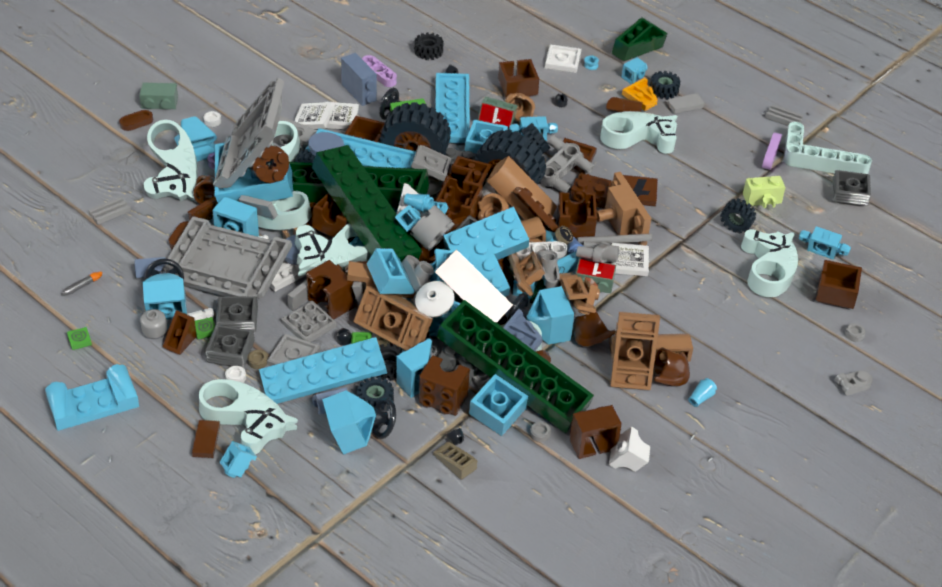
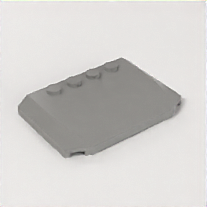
(250, 135)
(227, 259)

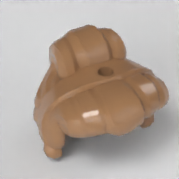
(525, 105)
(491, 205)

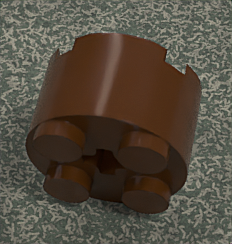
(275, 169)

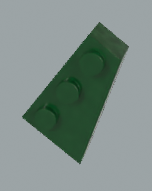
(638, 40)

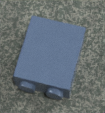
(359, 79)

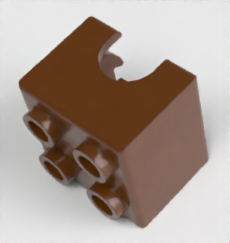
(460, 202)
(328, 216)
(577, 216)
(330, 285)
(443, 389)

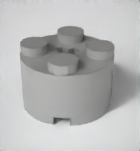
(431, 228)

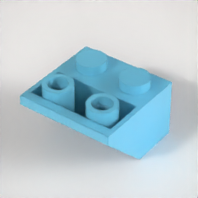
(389, 273)
(410, 366)

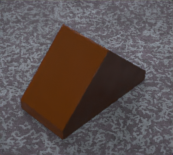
(181, 333)

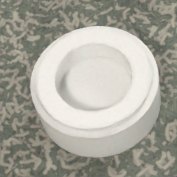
(212, 119)
(236, 373)

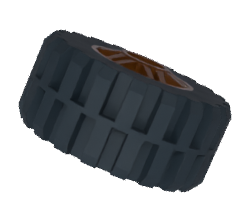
(414, 126)
(518, 148)

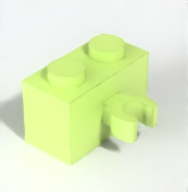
(764, 191)

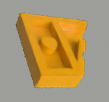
(641, 92)

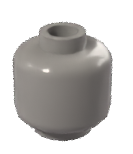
(153, 323)

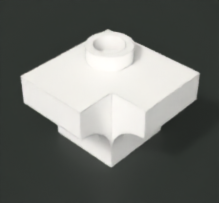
(630, 451)

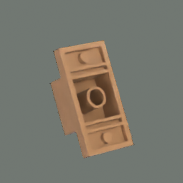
(624, 209)
(392, 318)
(634, 350)

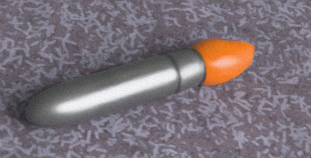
(81, 283)

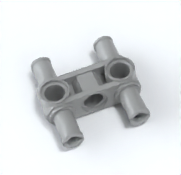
(562, 163)

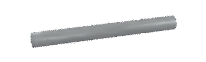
(617, 238)

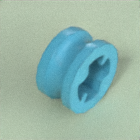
(591, 62)

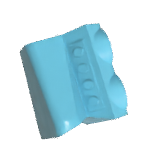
(200, 137)

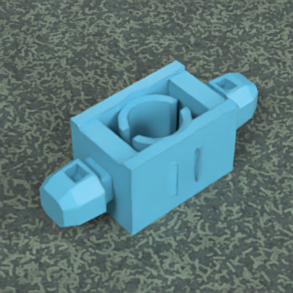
(539, 122)
(824, 242)

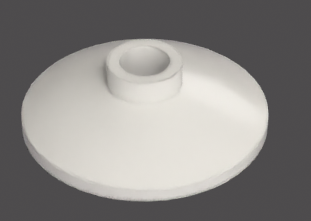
(437, 305)

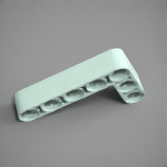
(820, 158)

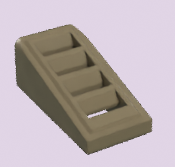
(460, 471)

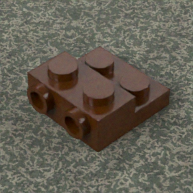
(590, 184)

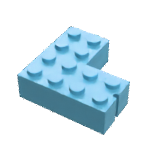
(253, 186)
(489, 241)

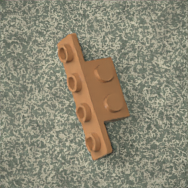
(526, 271)
(586, 305)

